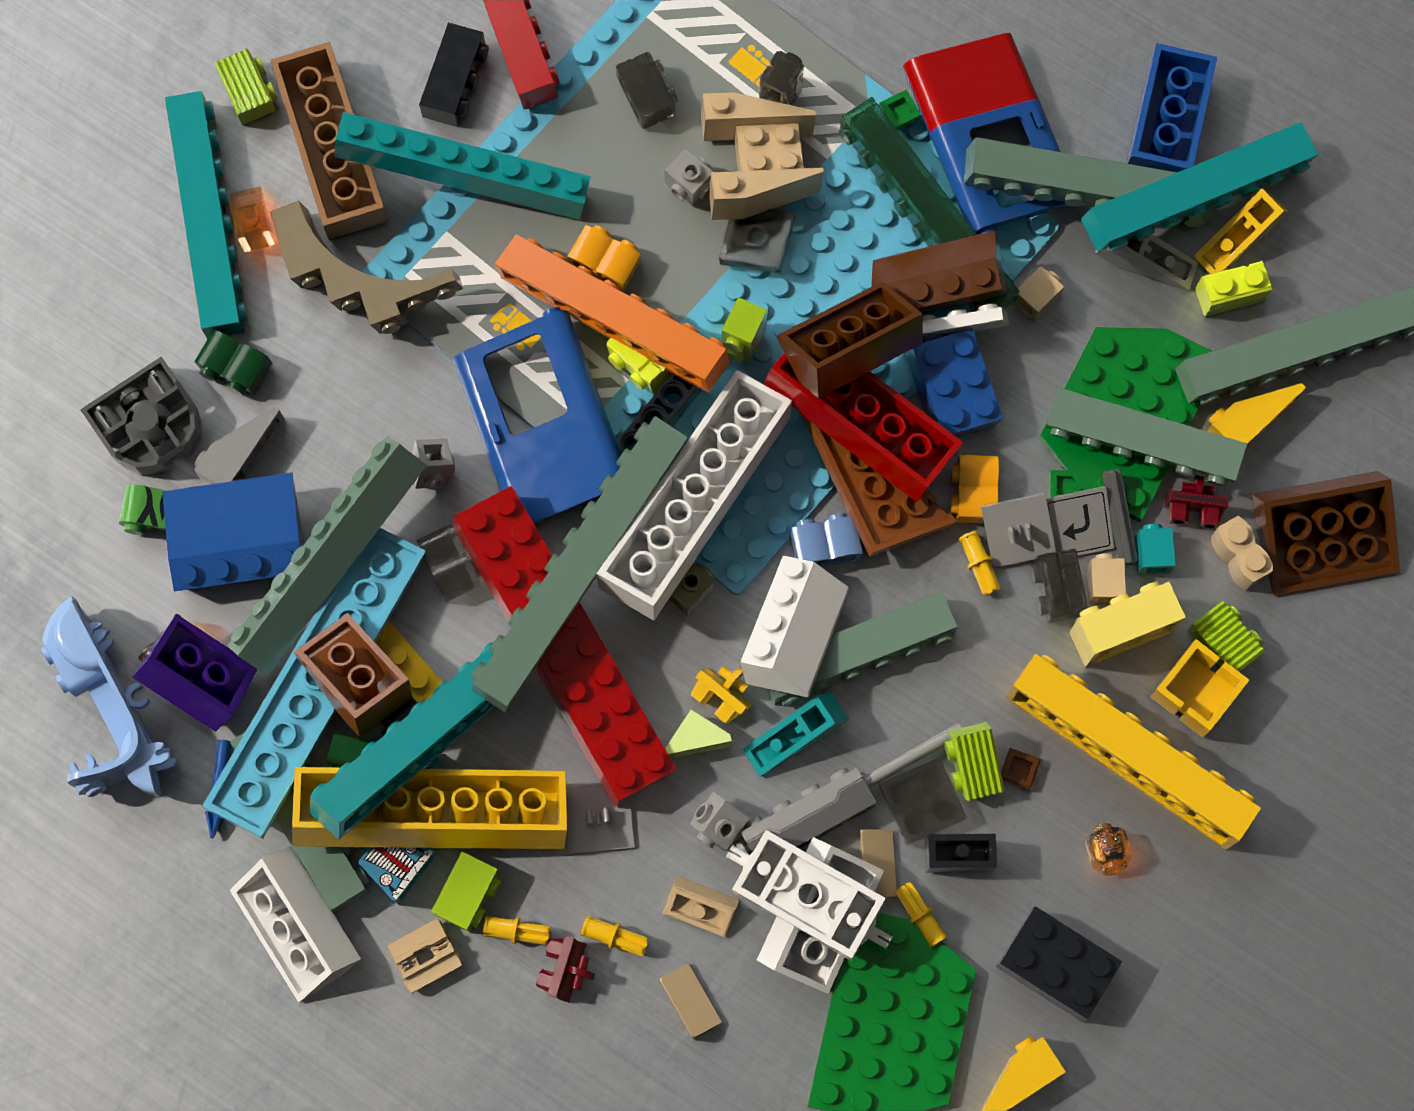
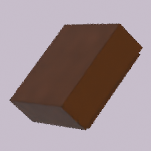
(1019, 769)

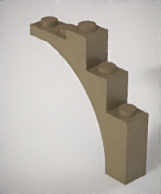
(384, 299)

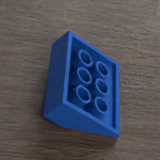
(231, 531)

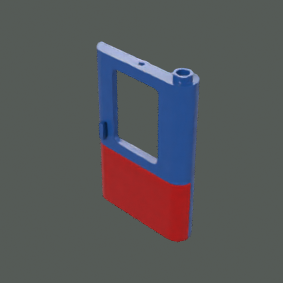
(970, 90)

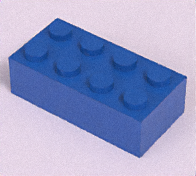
(1172, 109)

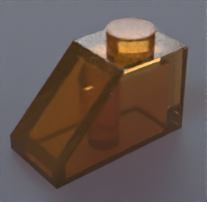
(251, 219)

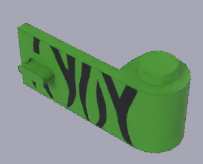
(142, 509)

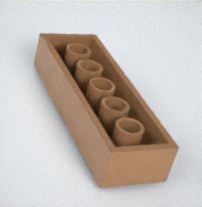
(315, 104)

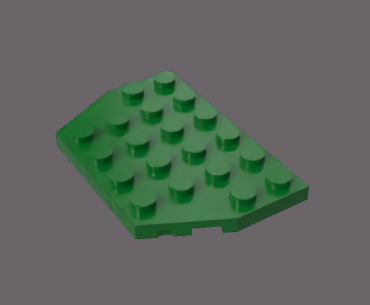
(1138, 373)
(893, 1025)

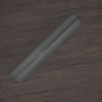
(1120, 516)

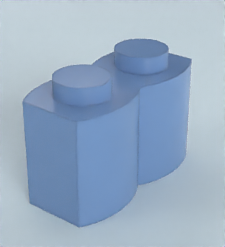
(828, 541)

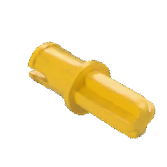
(980, 563)
(920, 914)
(516, 930)
(614, 936)

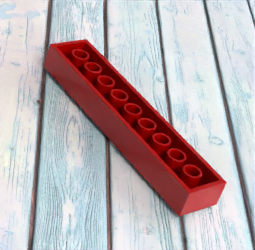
(577, 663)

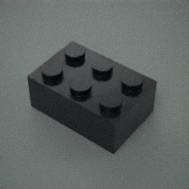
(1059, 964)

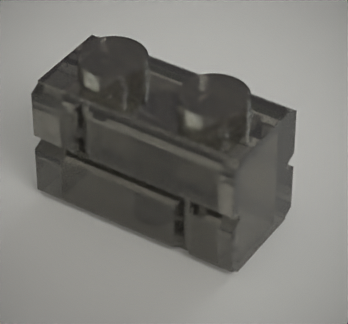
(782, 79)
(646, 89)
(1060, 585)

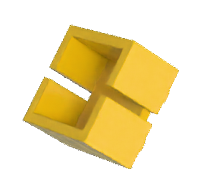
(1198, 690)

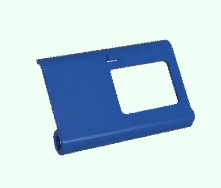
(563, 458)

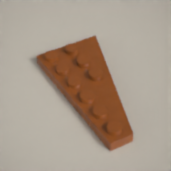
(877, 507)

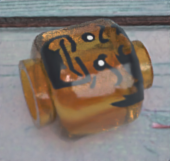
(1108, 849)

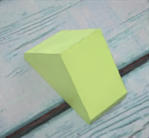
(697, 736)

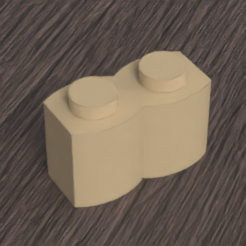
(1246, 560)

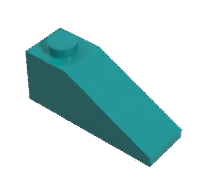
(796, 733)

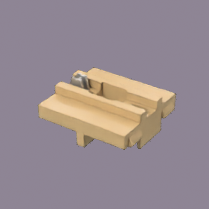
(421, 975)

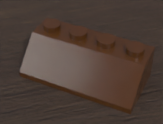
(945, 273)
(852, 338)

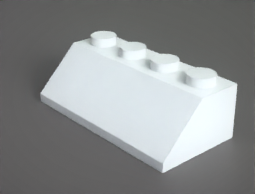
(794, 628)
(294, 923)
(796, 952)

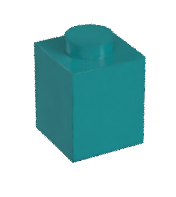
(1154, 550)

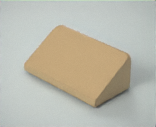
(878, 850)
(701, 906)
(690, 1001)

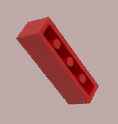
(522, 51)

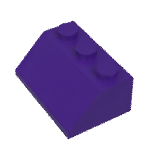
(195, 673)

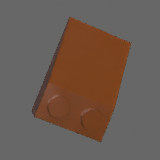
(354, 674)

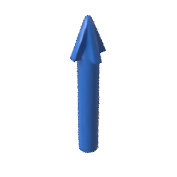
(222, 759)

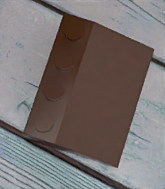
(1328, 532)

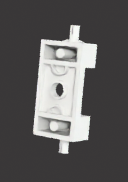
(841, 915)

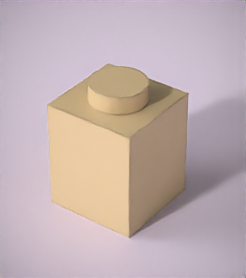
(1039, 293)
(1105, 578)

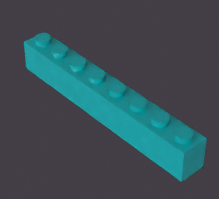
(461, 166)
(1199, 187)
(205, 215)
(400, 752)

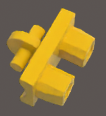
(711, 684)

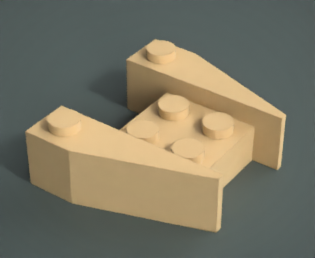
(766, 154)

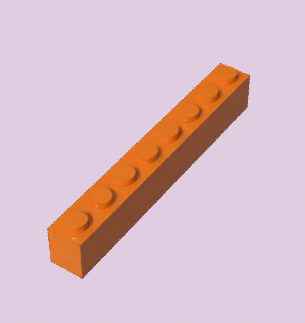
(613, 312)

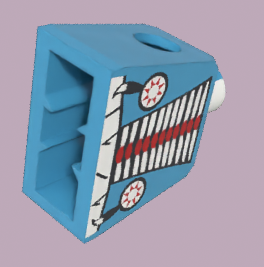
(396, 868)

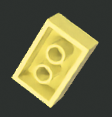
(1126, 623)

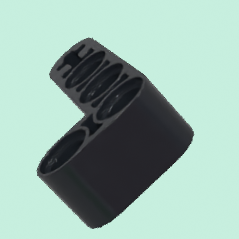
(661, 408)

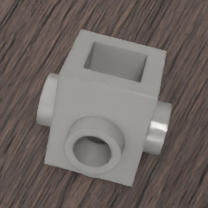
(689, 177)
(439, 463)
(718, 822)

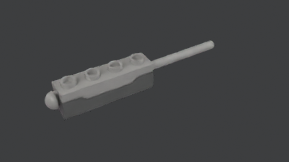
(833, 804)

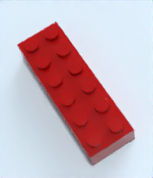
(874, 426)

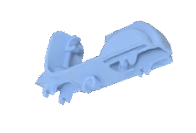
(85, 666)

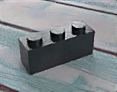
(453, 75)

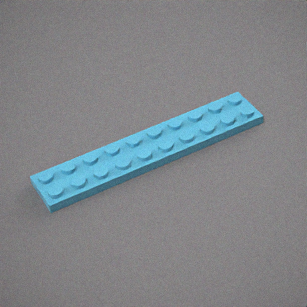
(295, 708)

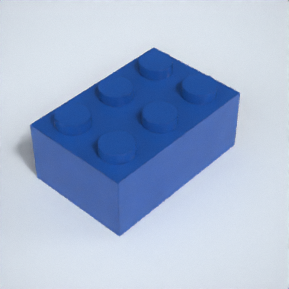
(954, 383)

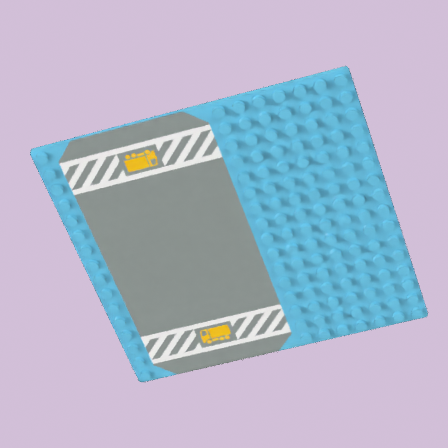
(596, 134)

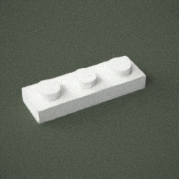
(987, 317)

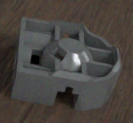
(143, 420)

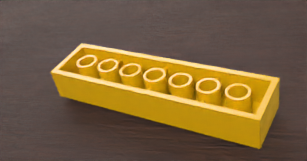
(1133, 751)
(447, 811)

